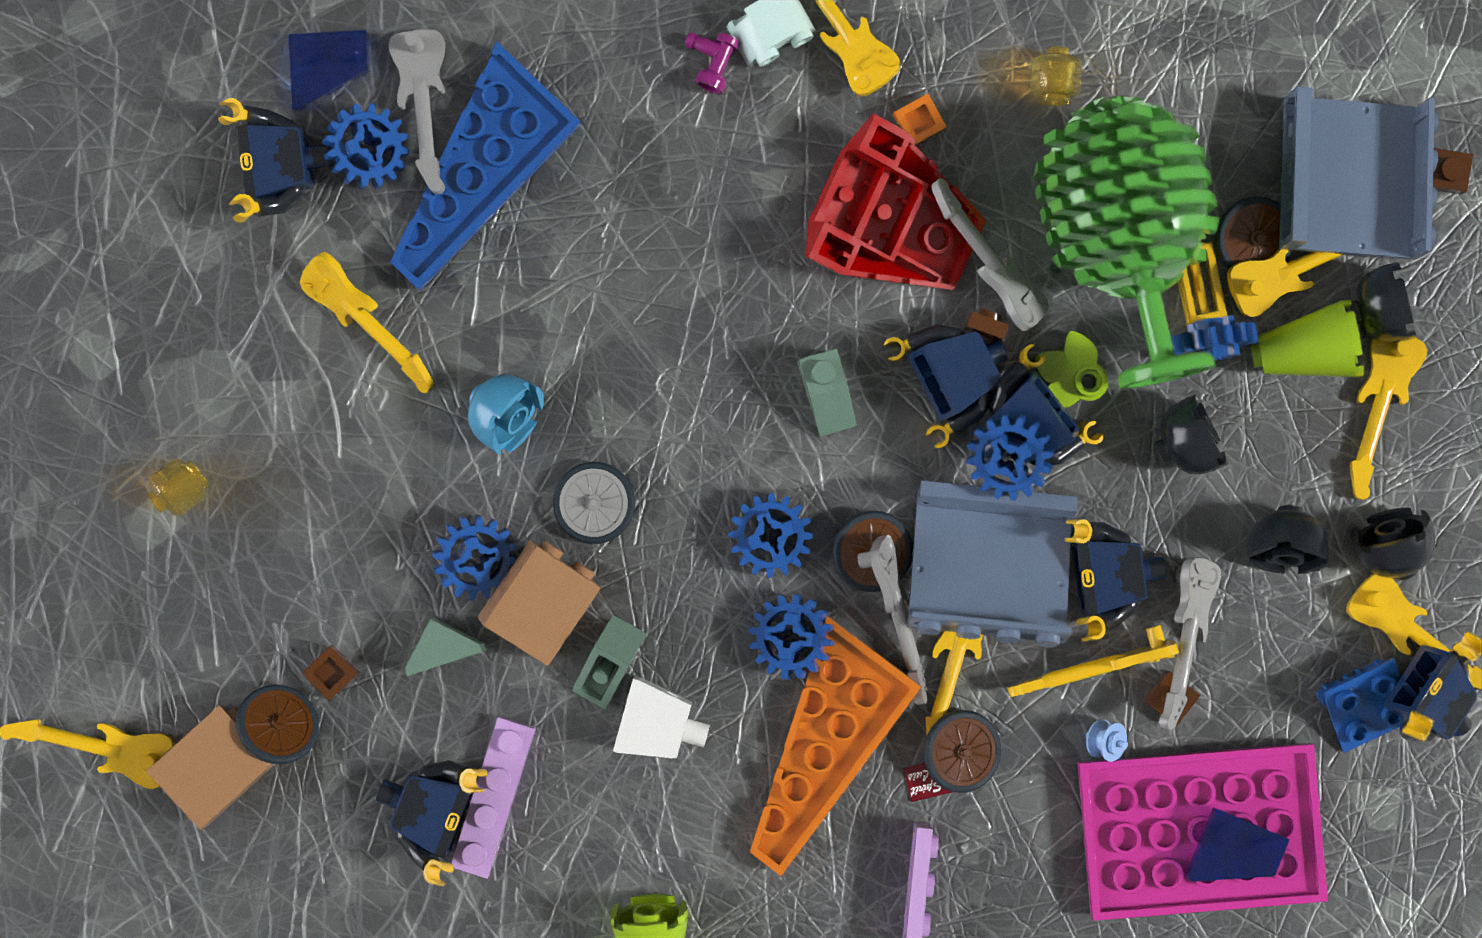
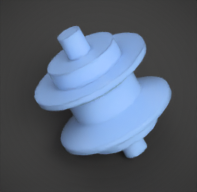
(1106, 740)

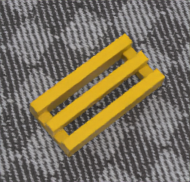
(1215, 286)

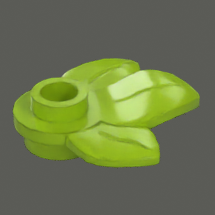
(1066, 369)

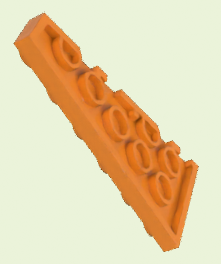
(832, 735)

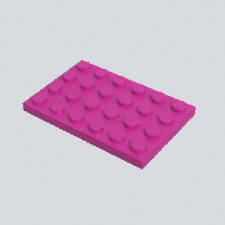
(1151, 811)

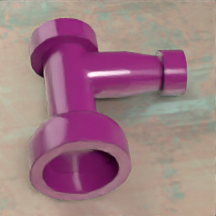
(721, 49)

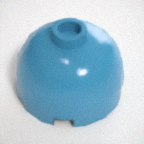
(503, 410)

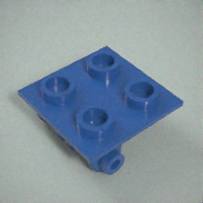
(1358, 703)

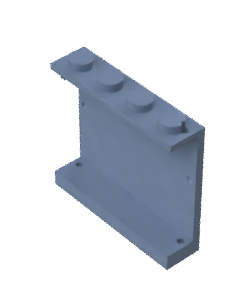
(1357, 177)
(991, 564)

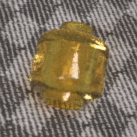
(1056, 76)
(177, 487)

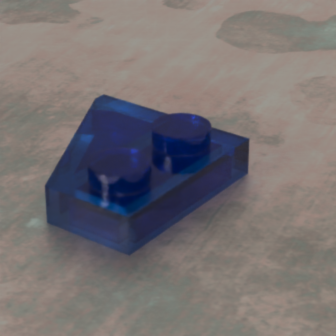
(325, 63)
(1235, 850)

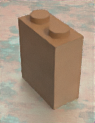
(540, 601)
(208, 768)

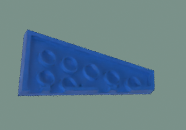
(492, 152)

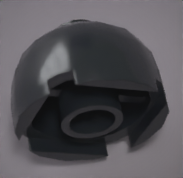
(1383, 305)
(1190, 438)
(1289, 540)
(1395, 543)

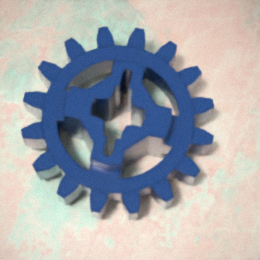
(362, 130)
(1216, 336)
(1024, 448)
(787, 528)
(457, 562)
(789, 651)

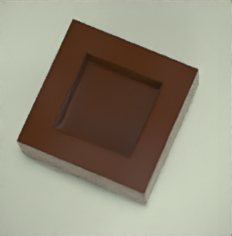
(1452, 171)
(987, 324)
(330, 672)
(1157, 696)

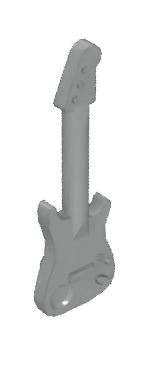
(419, 60)
(1021, 298)
(885, 567)
(1198, 585)

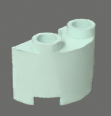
(769, 27)

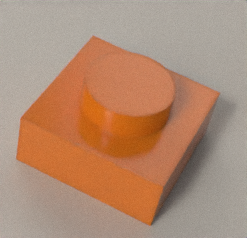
(920, 119)

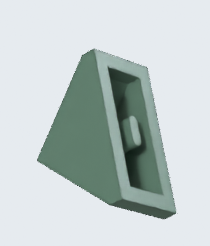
(441, 645)

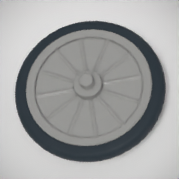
(594, 502)

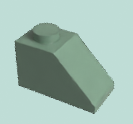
(827, 392)
(608, 661)

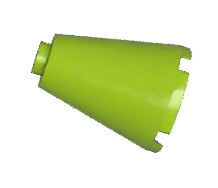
(1312, 345)
(650, 917)

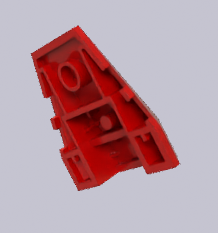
(882, 214)

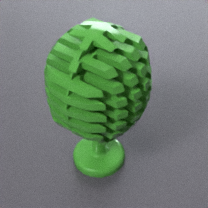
(1130, 215)

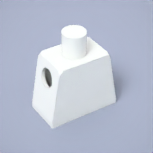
(657, 722)

